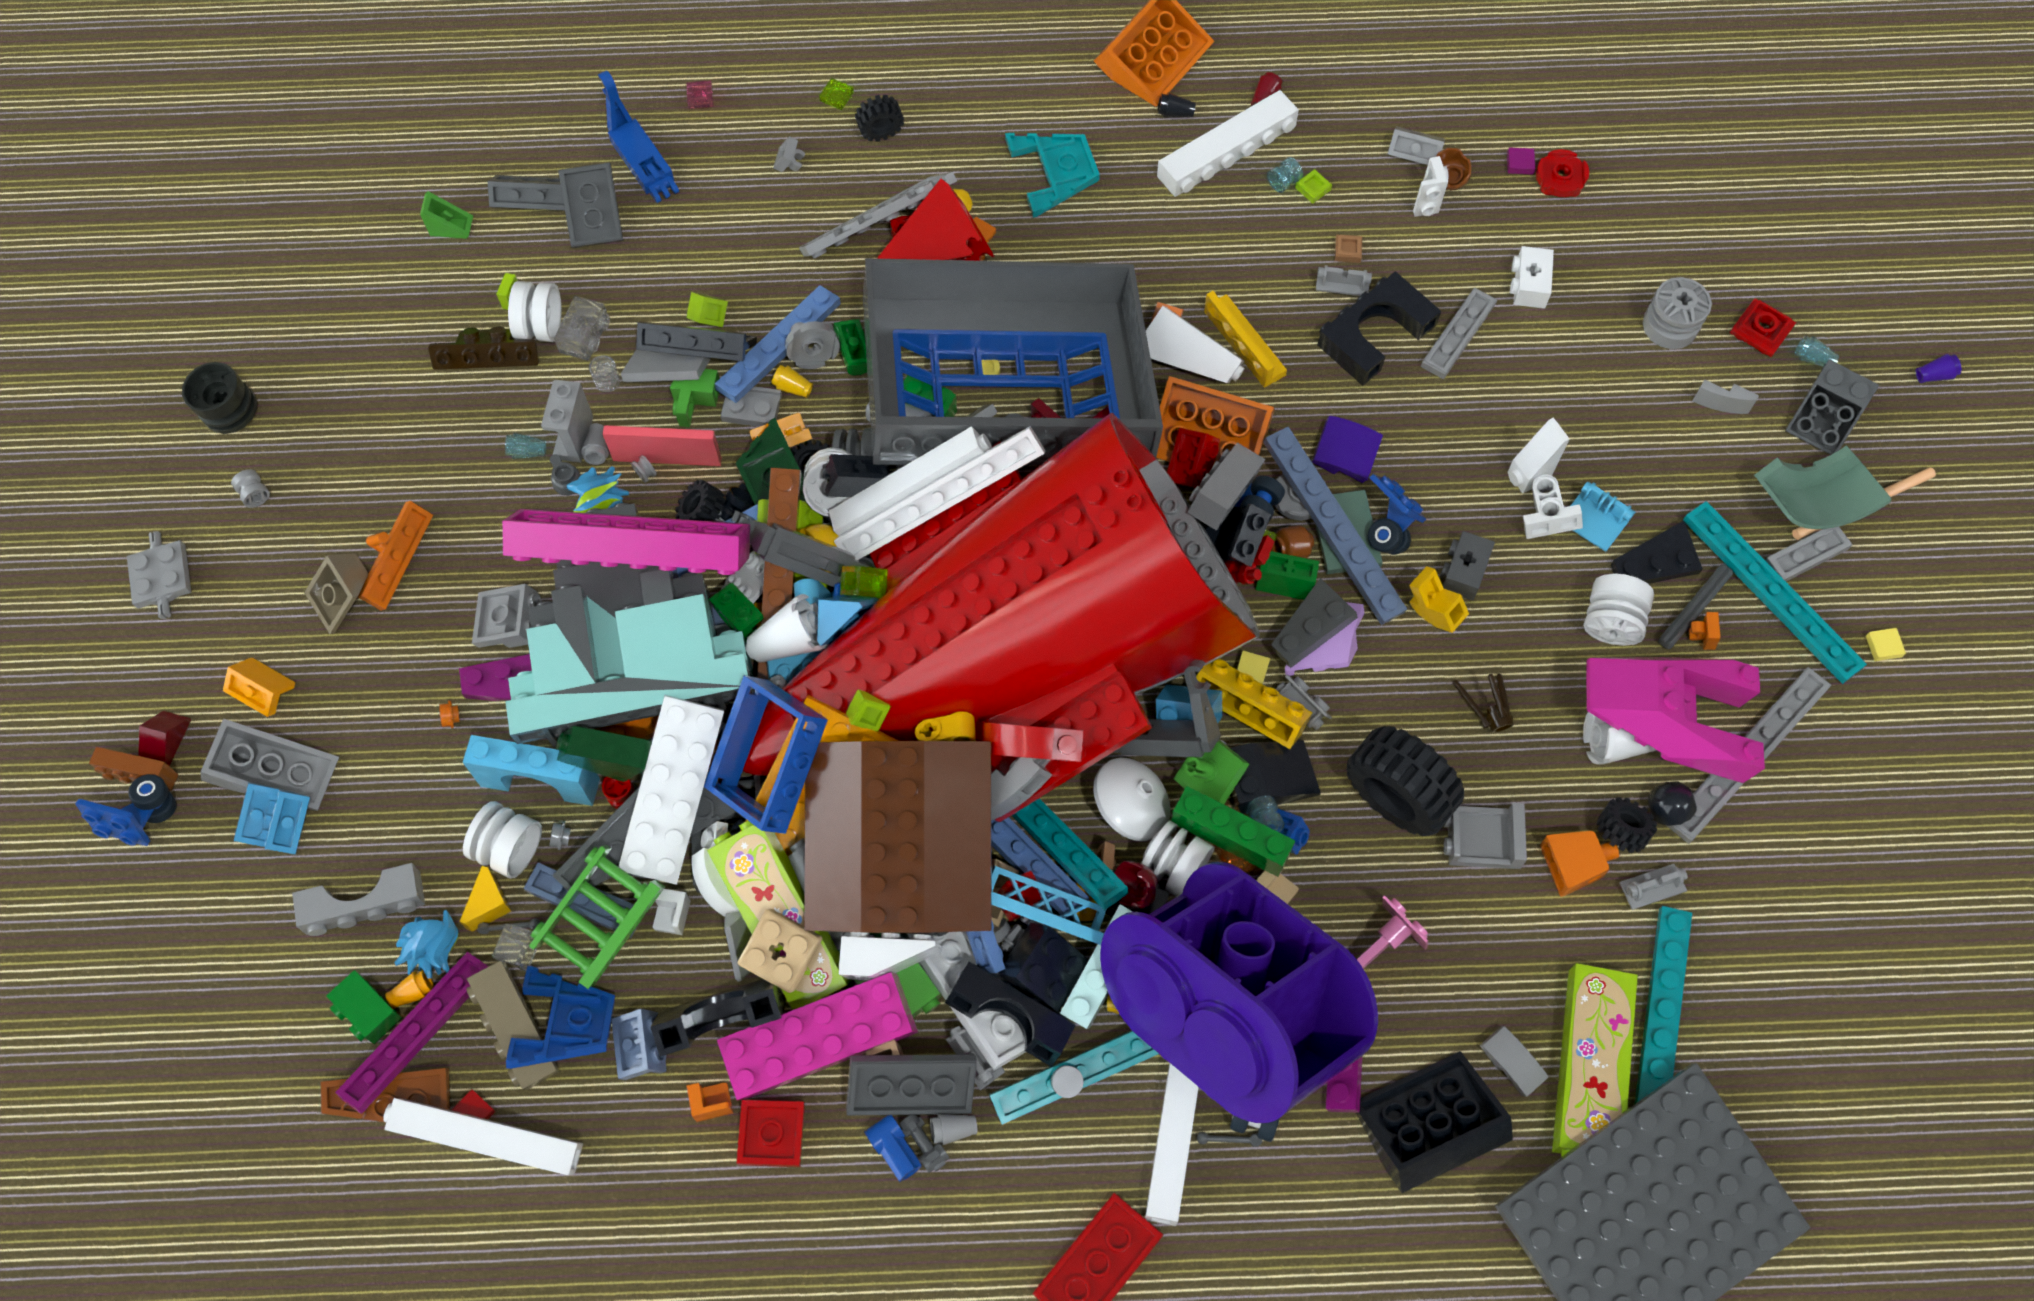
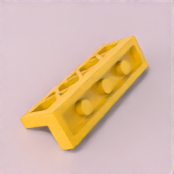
(1244, 339)

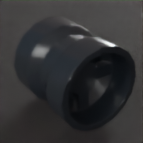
(737, 500)

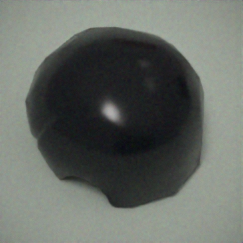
(1672, 803)

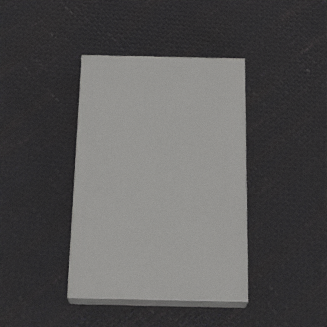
(663, 367)

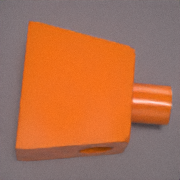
(1577, 859)

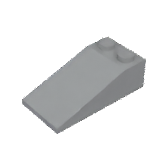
(257, 757)

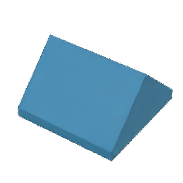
(838, 613)

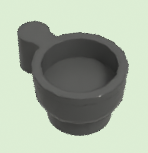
(562, 474)

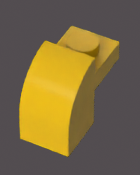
(1435, 604)

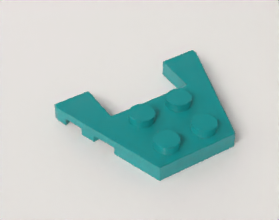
(1065, 162)

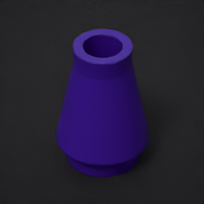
(1940, 369)

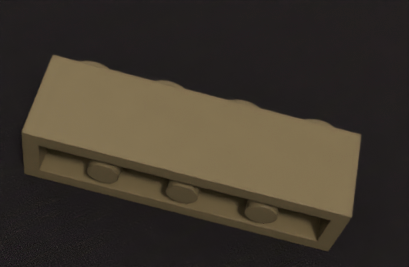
(508, 1018)

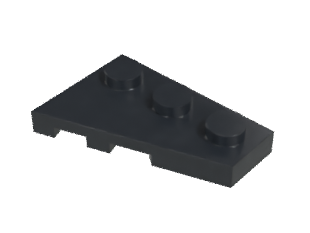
(1661, 558)

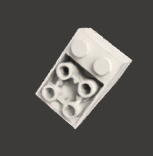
(870, 957)

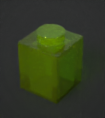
(863, 581)

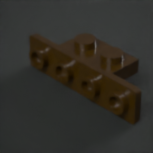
(483, 349)

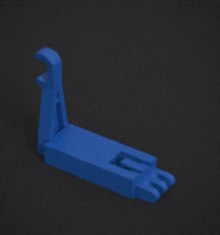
(635, 145)

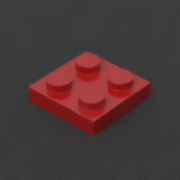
(770, 1133)

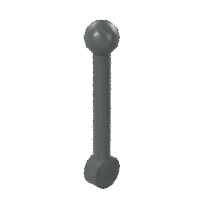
(484, 928)
(1203, 1138)

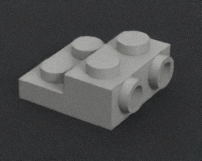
(504, 616)

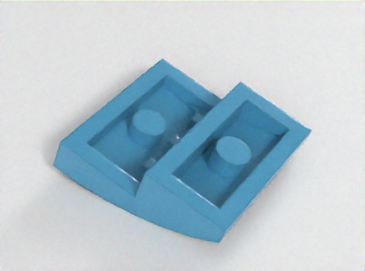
(271, 818)

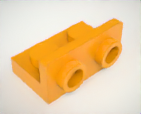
(791, 427)

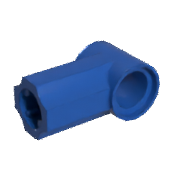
(889, 1142)

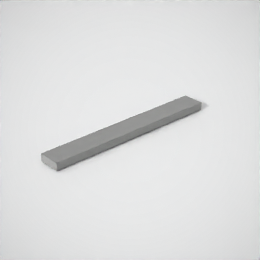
(1770, 731)

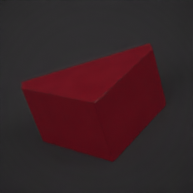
(162, 736)

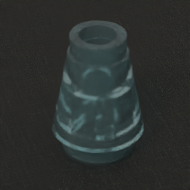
(1814, 351)
(524, 446)

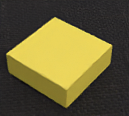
(1885, 644)
(1254, 665)

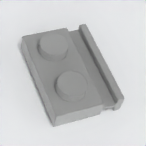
(754, 408)

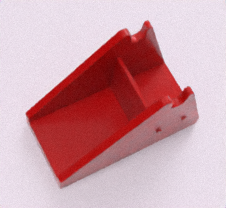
(939, 231)

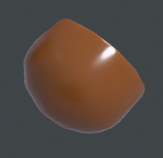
(1458, 167)

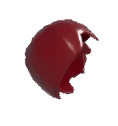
(1140, 883)

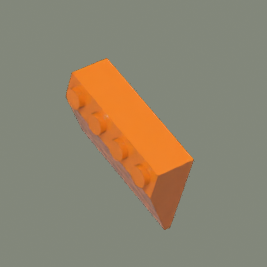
(1154, 50)
(1214, 413)

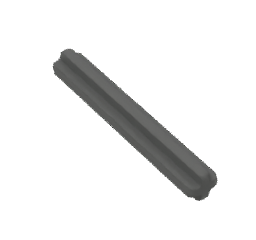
(1695, 606)

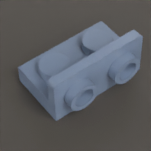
(635, 1045)

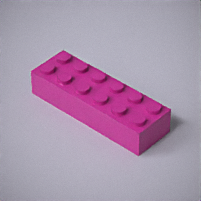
(817, 1036)

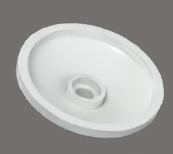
(1131, 798)

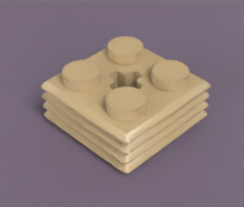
(798, 944)

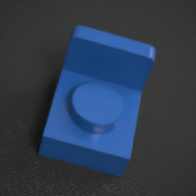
(1295, 829)

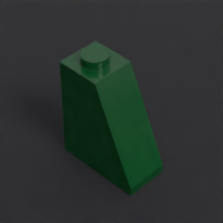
(603, 752)

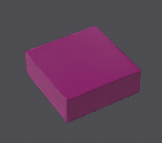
(1521, 160)

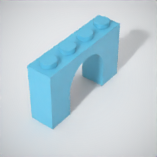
(496, 761)

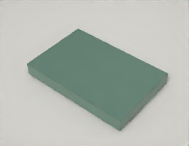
(1358, 512)

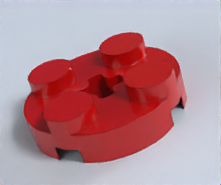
(1562, 186)

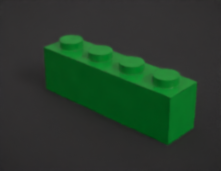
(1232, 831)

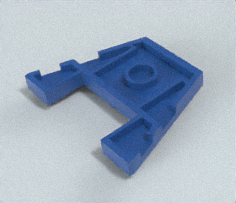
(576, 1024)

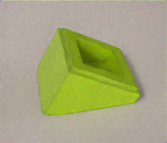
(867, 711)

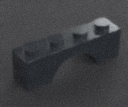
(1042, 1028)

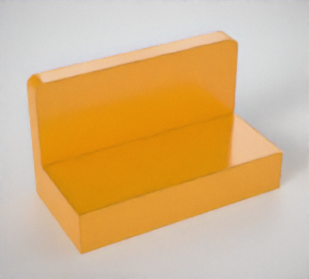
(256, 685)

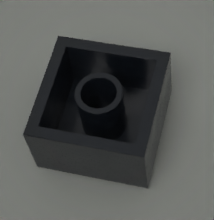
(1044, 966)

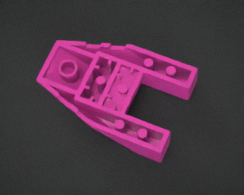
(1658, 706)

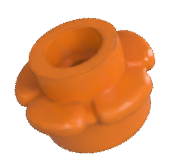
(448, 714)

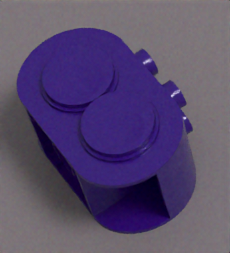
(1240, 993)

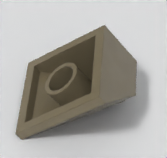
(336, 588)

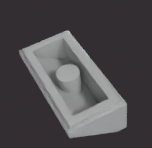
(737, 939)

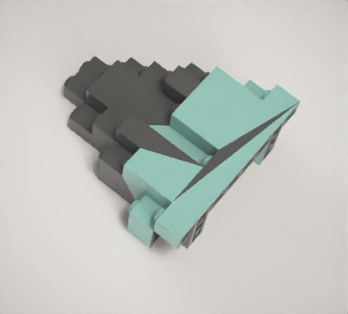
(619, 646)

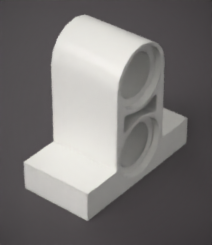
(1550, 503)

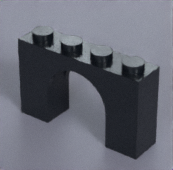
(1390, 298)
(679, 1026)

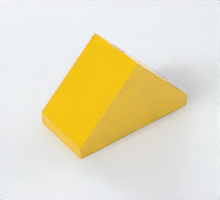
(485, 901)

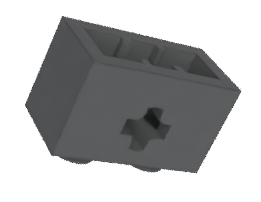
(1473, 552)

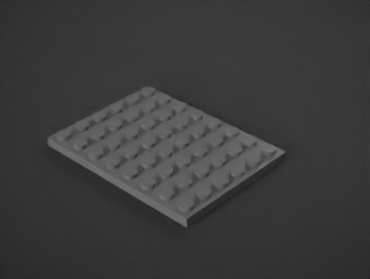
(1655, 1204)

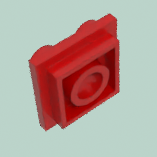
(1763, 339)

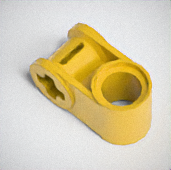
(953, 727)

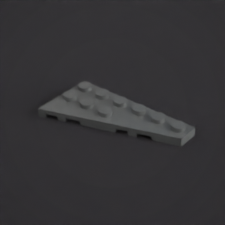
(614, 833)

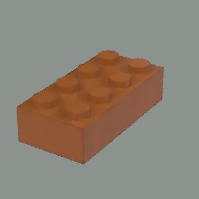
(130, 767)

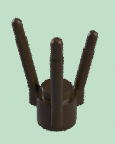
(1499, 715)

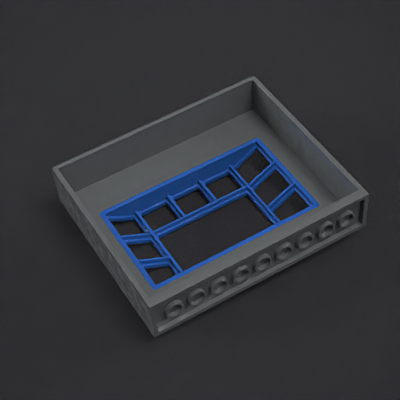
(1003, 315)

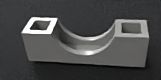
(396, 891)

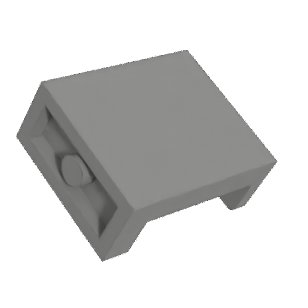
(570, 416)
(1487, 837)

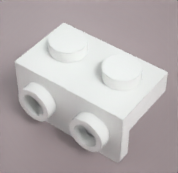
(1432, 188)

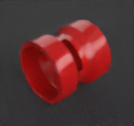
(613, 787)

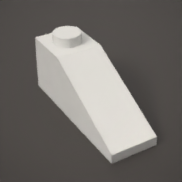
(1538, 456)

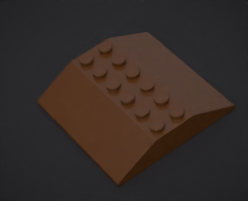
(898, 837)

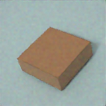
(1348, 248)

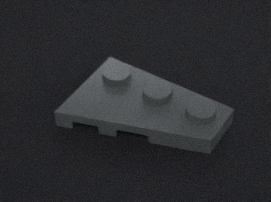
(1313, 624)

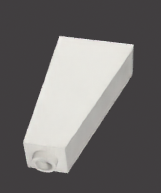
(1186, 347)

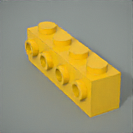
(1256, 704)

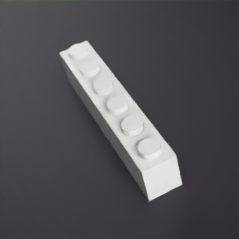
(1227, 143)

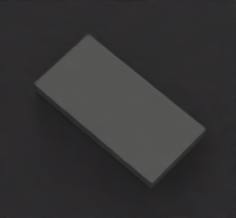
(910, 1084)

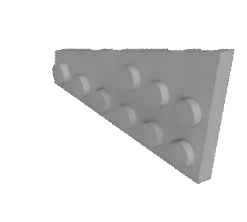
(884, 211)

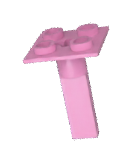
(1394, 932)

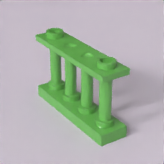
(626, 918)

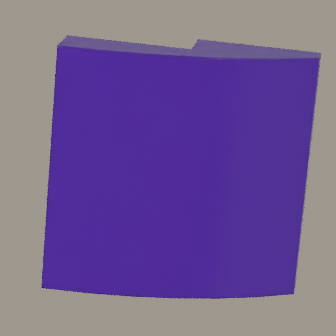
(1347, 448)

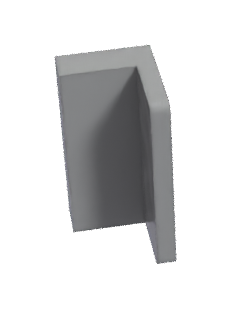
(1414, 145)

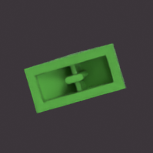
(444, 218)

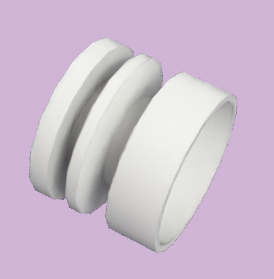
(815, 485)
(1619, 609)
(502, 839)
(1174, 858)

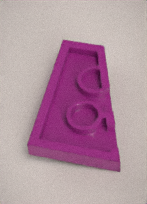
(490, 679)

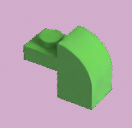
(694, 392)

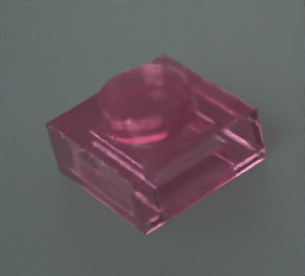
(700, 94)

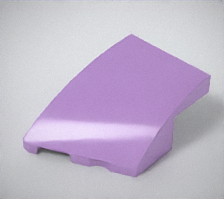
(1336, 651)

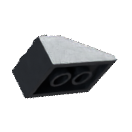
(1274, 773)

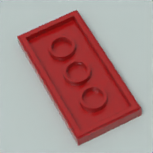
(1101, 1256)

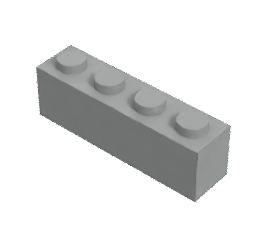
(1224, 485)

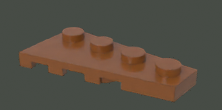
(422, 1086)

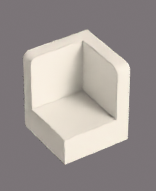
(671, 912)

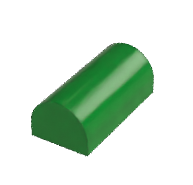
(852, 345)

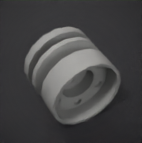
(1677, 313)

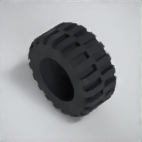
(1405, 780)

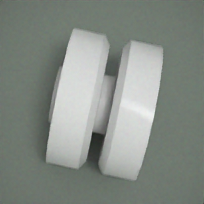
(534, 311)

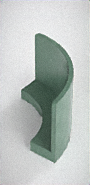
(1824, 495)

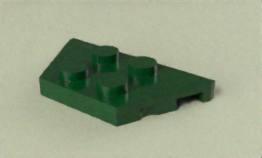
(766, 452)

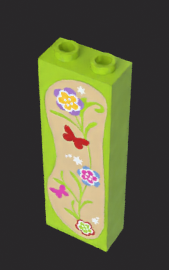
(764, 879)
(1594, 1053)

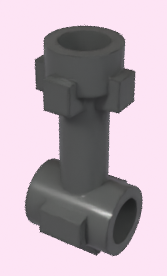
(933, 1156)

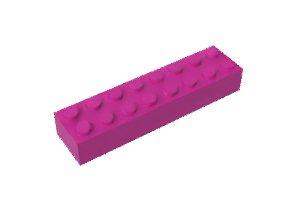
(626, 541)

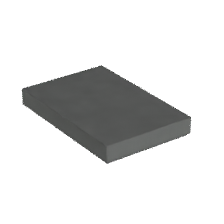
(591, 205)

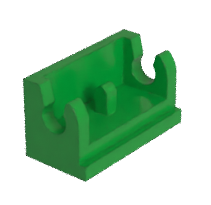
(1288, 575)

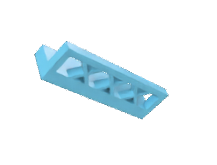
(1048, 918)

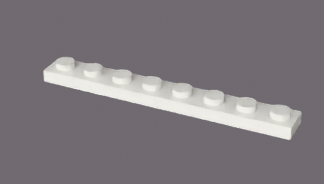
(941, 494)

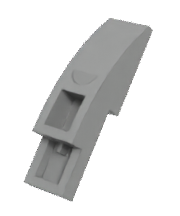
(1018, 785)

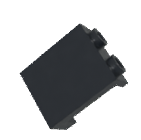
(1240, 534)

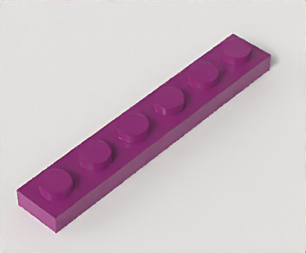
(410, 1035)

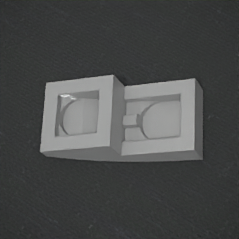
(1734, 401)
(1515, 1060)

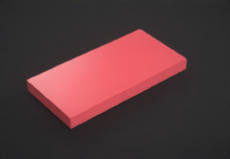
(662, 445)

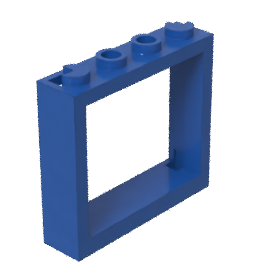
(736, 745)

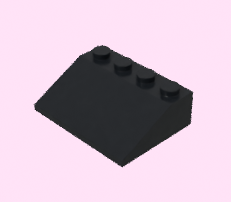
(1434, 1121)

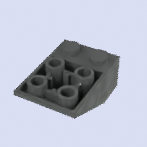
(1832, 407)

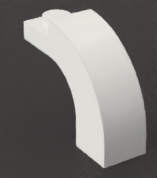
(706, 875)

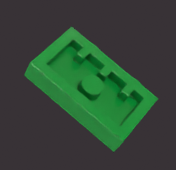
(736, 610)

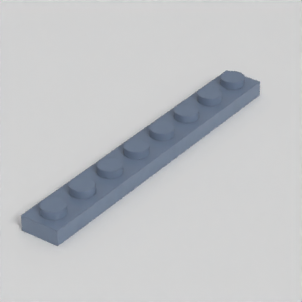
(1335, 526)

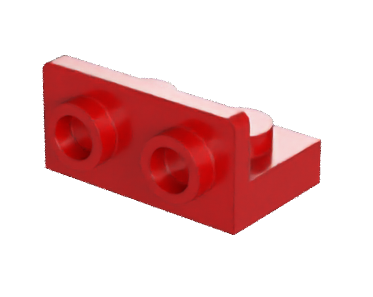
(1192, 457)

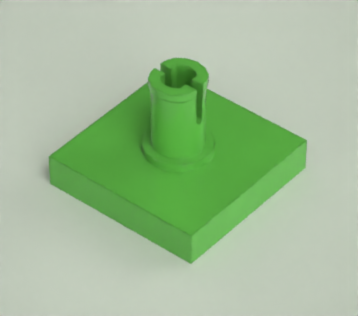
(1213, 773)

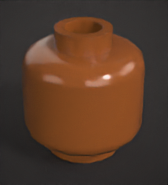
(1293, 541)

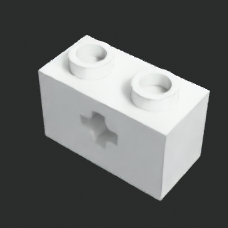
(1532, 277)

